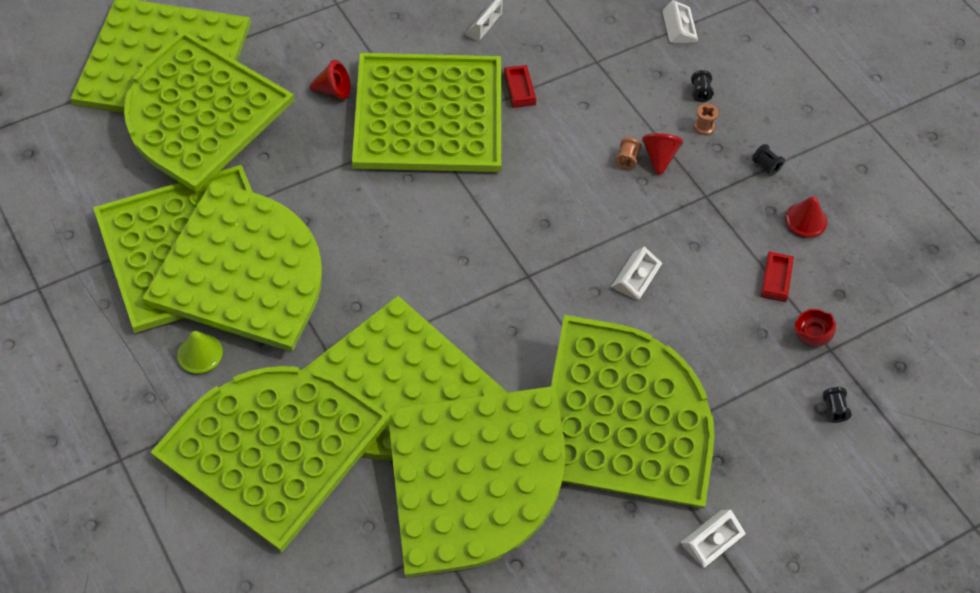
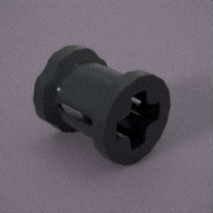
(702, 85)
(768, 159)
(836, 404)

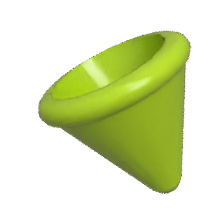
(199, 353)

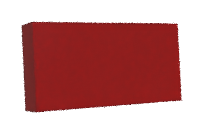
(519, 86)
(777, 276)

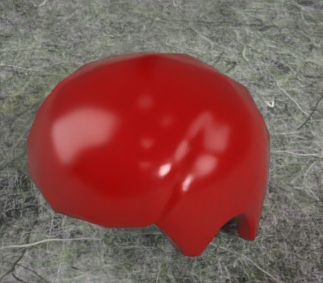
(815, 327)

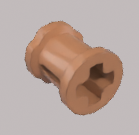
(706, 115)
(627, 157)

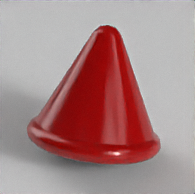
(333, 81)
(661, 149)
(806, 218)

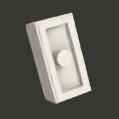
(485, 20)
(679, 23)
(637, 273)
(713, 537)

